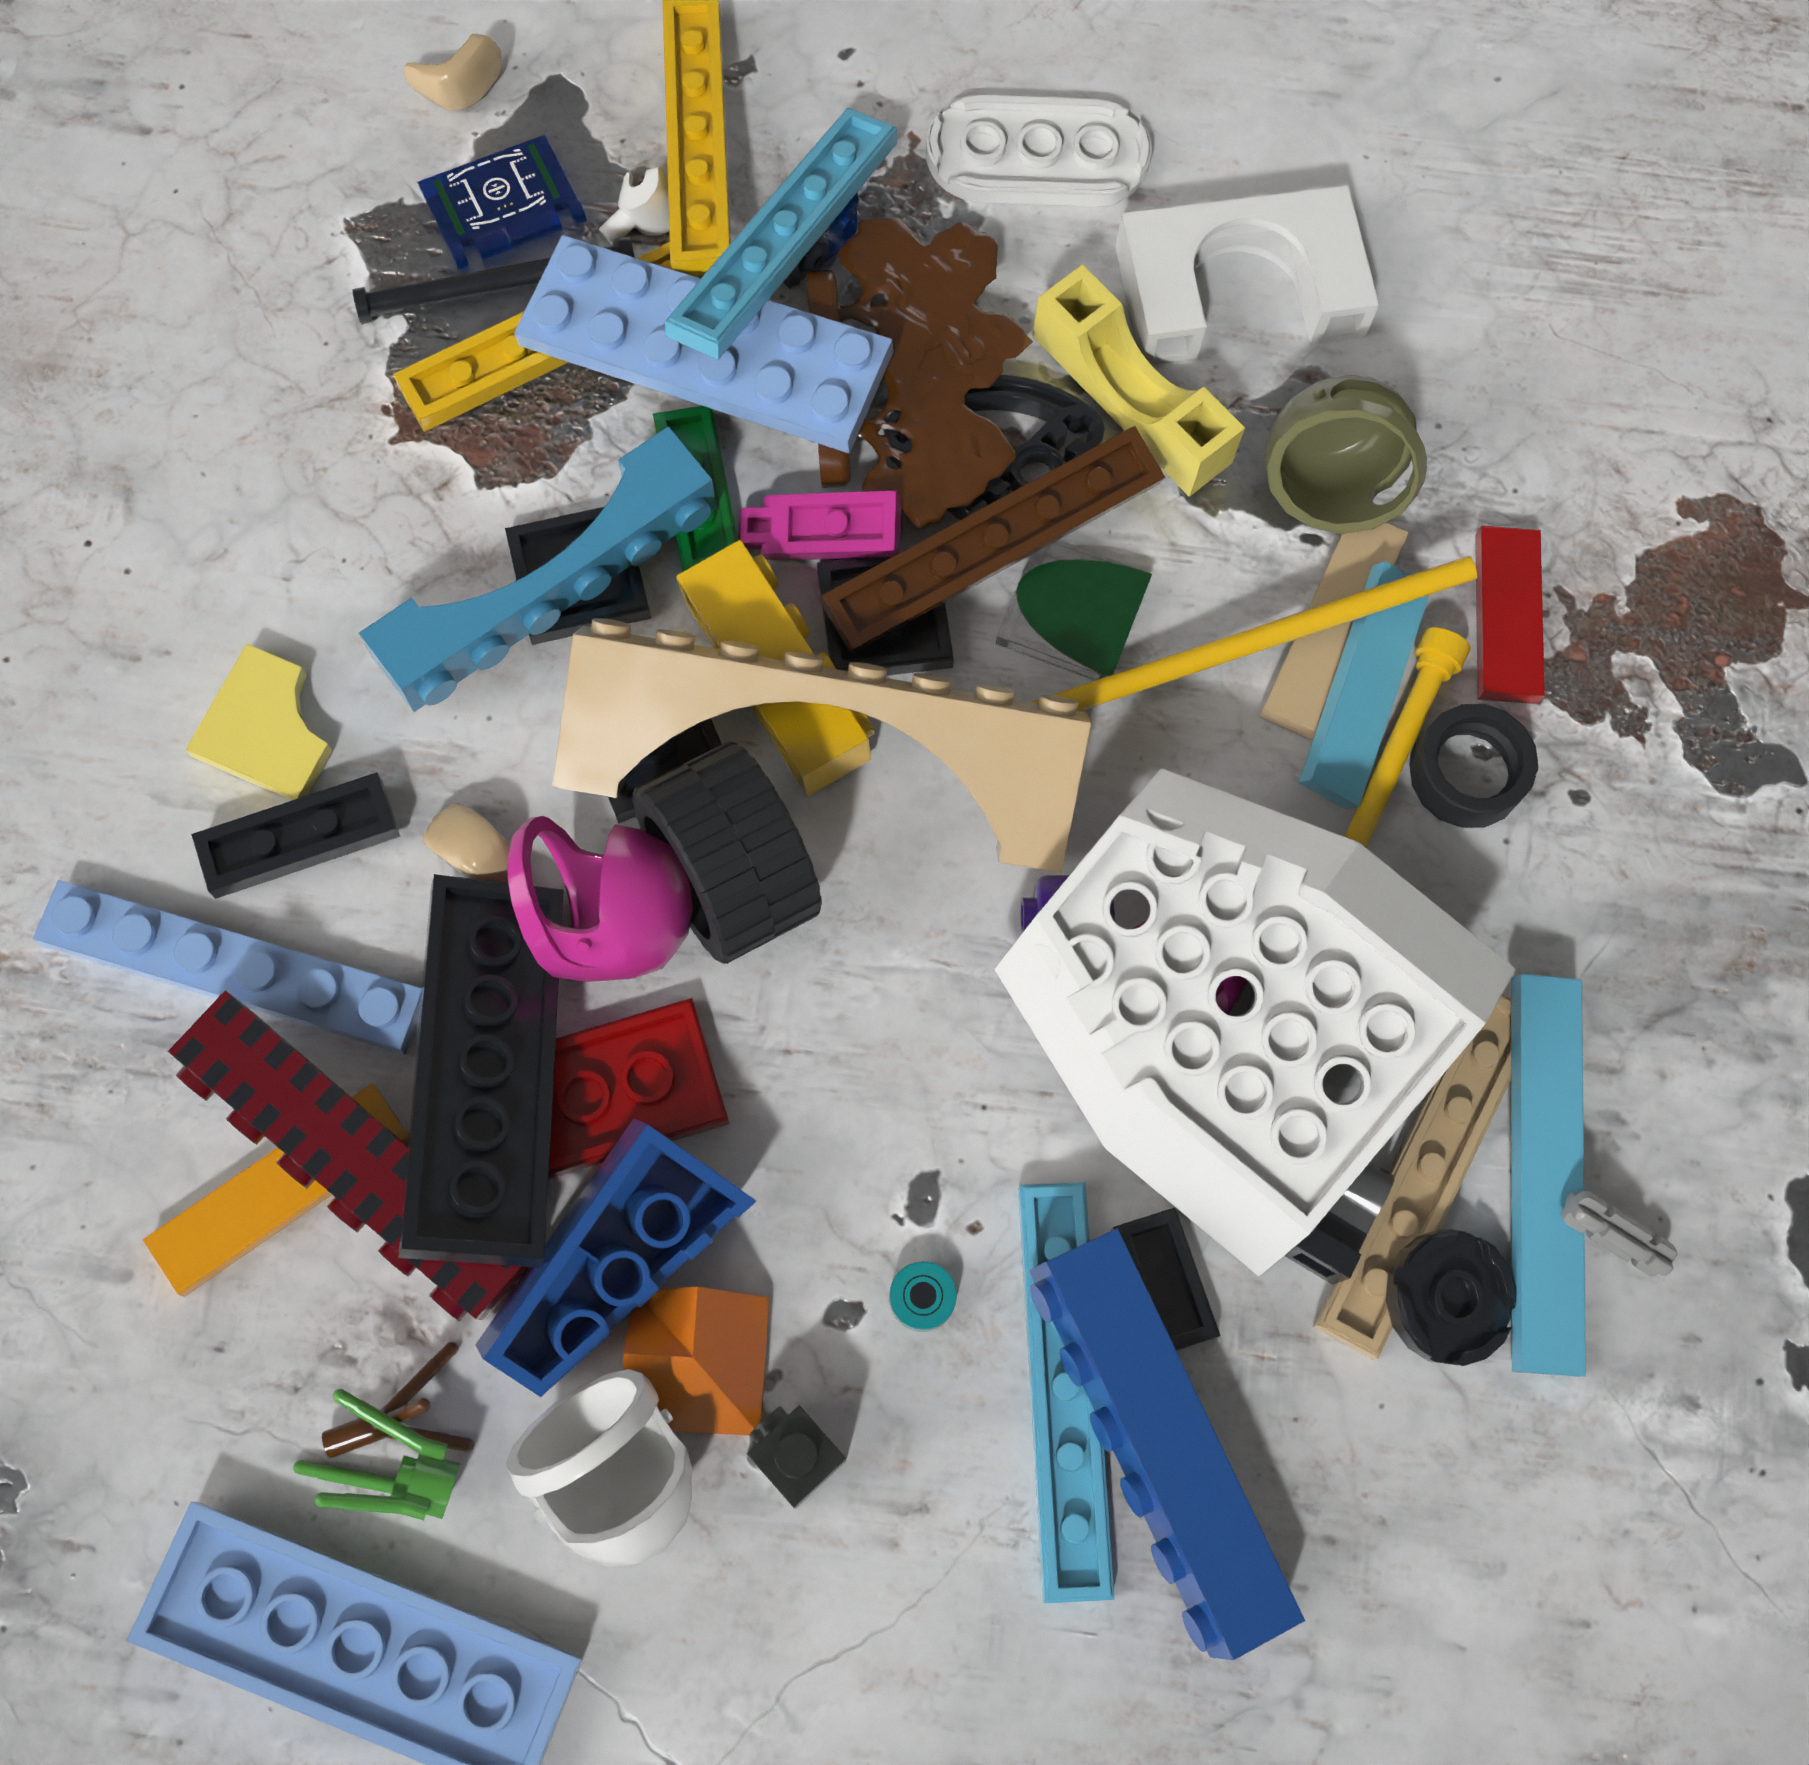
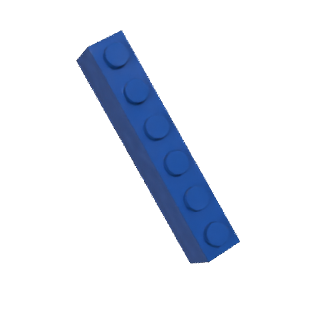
(1165, 1448)

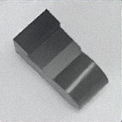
(1335, 1242)

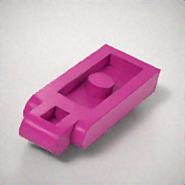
(824, 525)

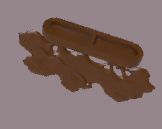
(939, 354)

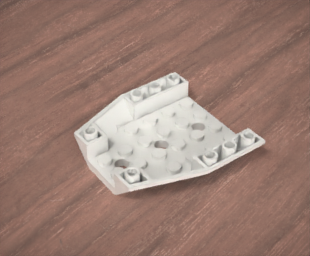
(1235, 1107)

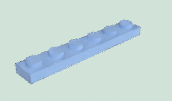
(219, 960)

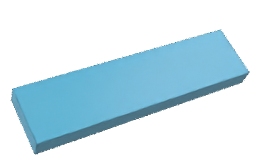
(1362, 697)

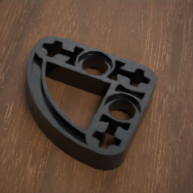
(1036, 399)

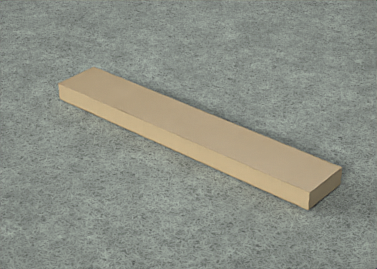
(1425, 1181)

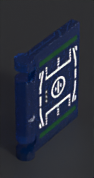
(501, 200)

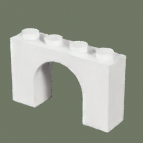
(1303, 232)

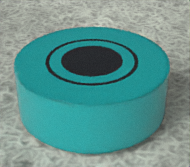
(922, 1296)

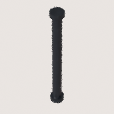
(457, 287)

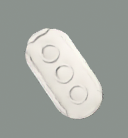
(1038, 150)

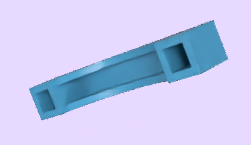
(439, 645)

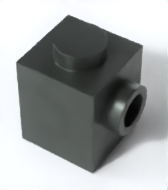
(794, 1453)

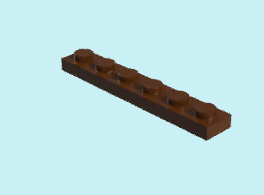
(991, 539)

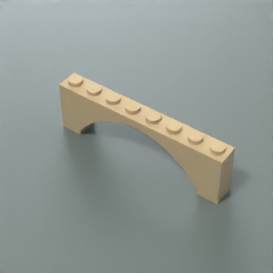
(640, 691)

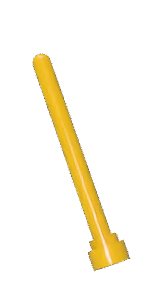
(1439, 657)

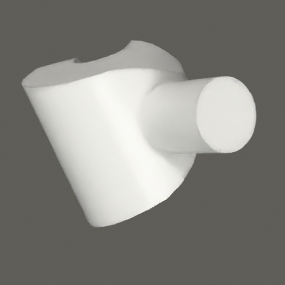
(640, 208)

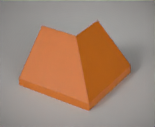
(702, 1357)

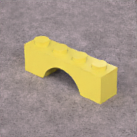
(1091, 340)

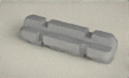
(1619, 1233)

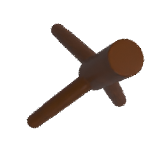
(361, 1433)

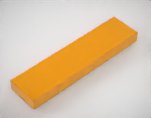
(244, 1212)

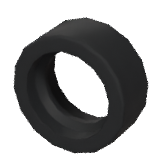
(1503, 734)

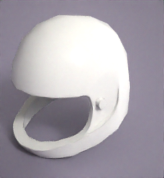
(606, 1470)

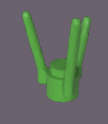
(420, 1485)

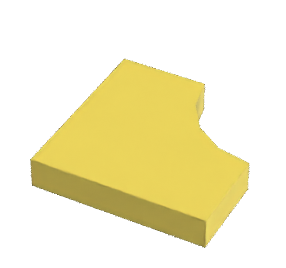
(259, 728)

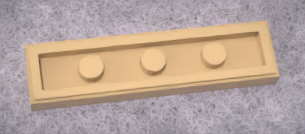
(1313, 660)

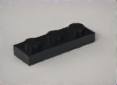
(295, 835)

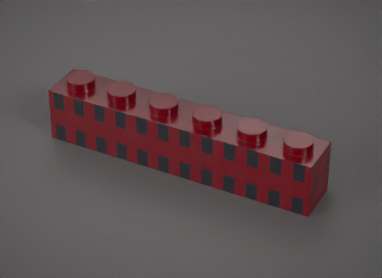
(323, 1140)

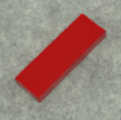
(1509, 615)

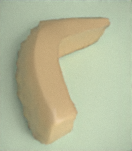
(462, 78)
(468, 843)

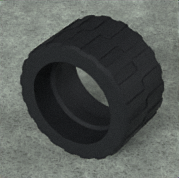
(736, 847)

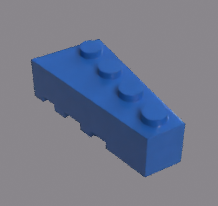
(609, 1254)

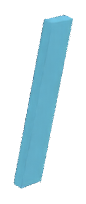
(780, 234)
(1544, 1170)
(1066, 1450)

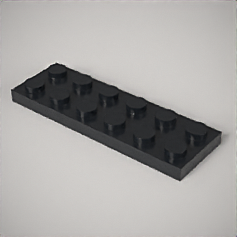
(481, 1082)

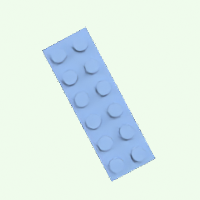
(779, 372)
(352, 1646)

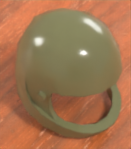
(1341, 449)

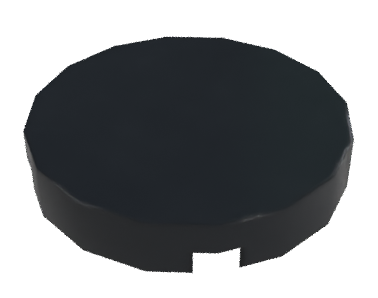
(1451, 1297)

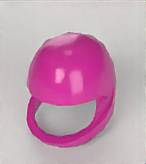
(624, 904)

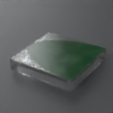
(1074, 610)

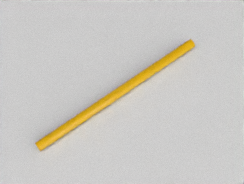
(1272, 634)

